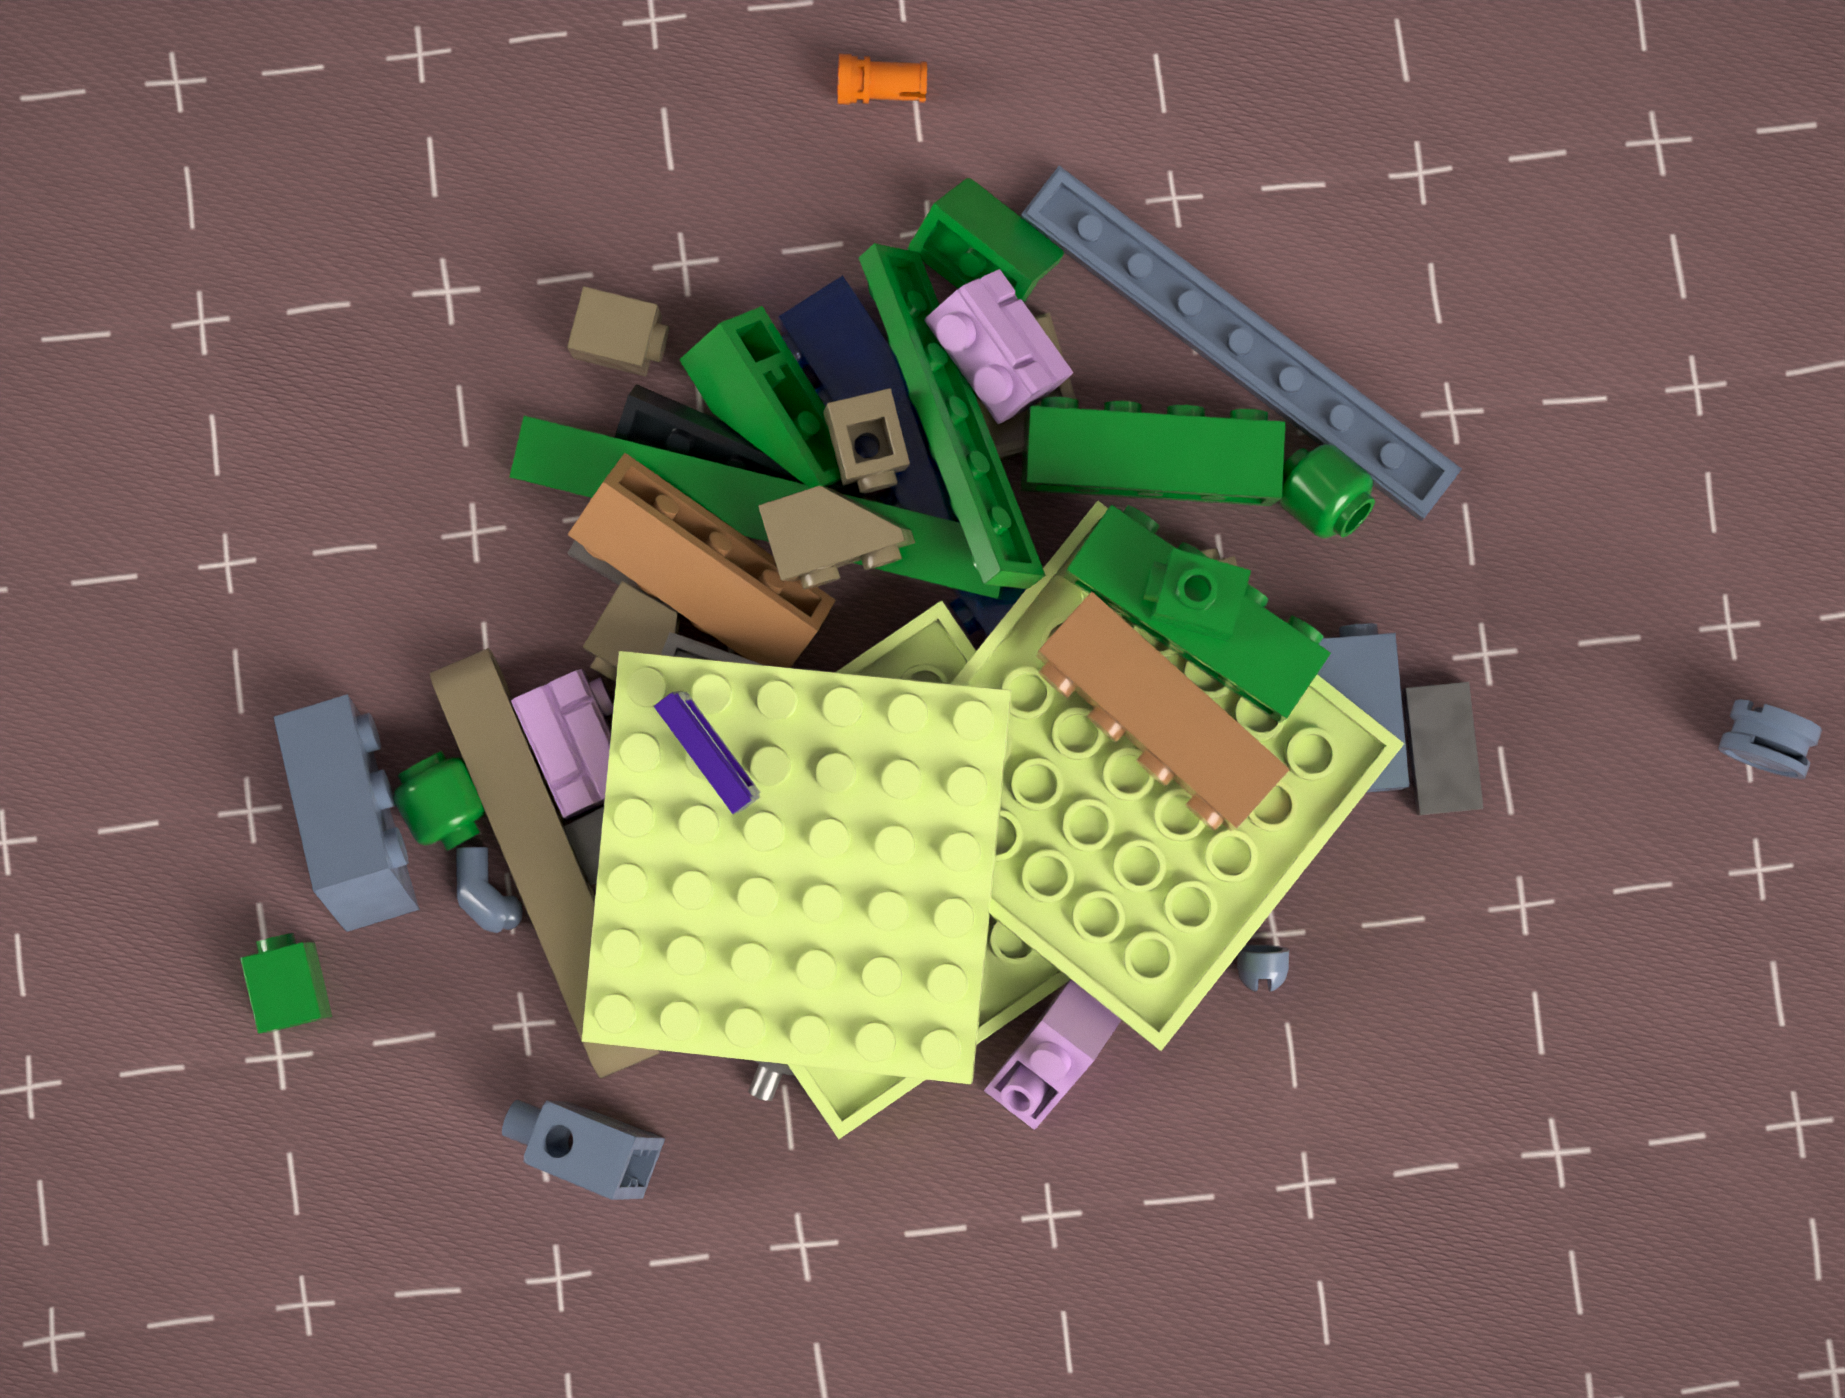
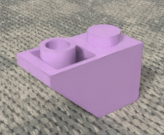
(1053, 1055)

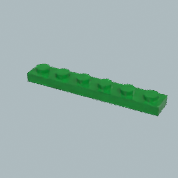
(951, 421)

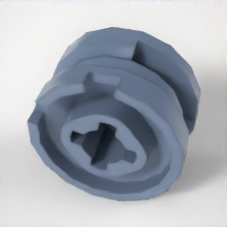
(1770, 739)

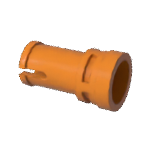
(879, 80)

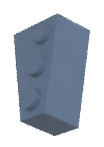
(345, 813)

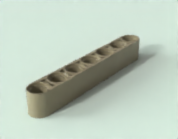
(528, 832)

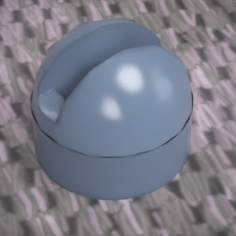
(1263, 962)

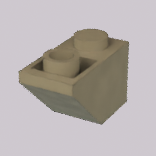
(827, 530)

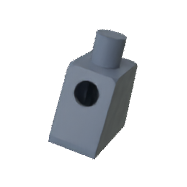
(604, 1155)

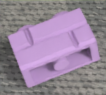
(998, 346)
(570, 738)

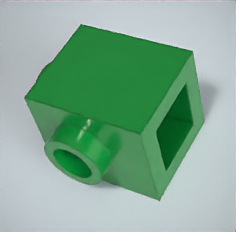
(1197, 593)

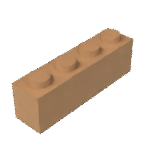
(699, 566)
(1161, 713)

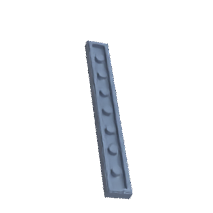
(1239, 342)

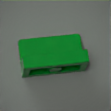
(976, 234)

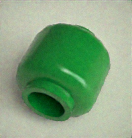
(1326, 491)
(439, 801)

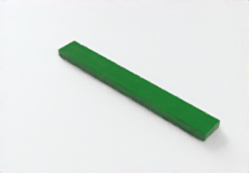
(583, 459)

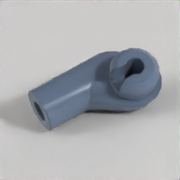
(479, 897)

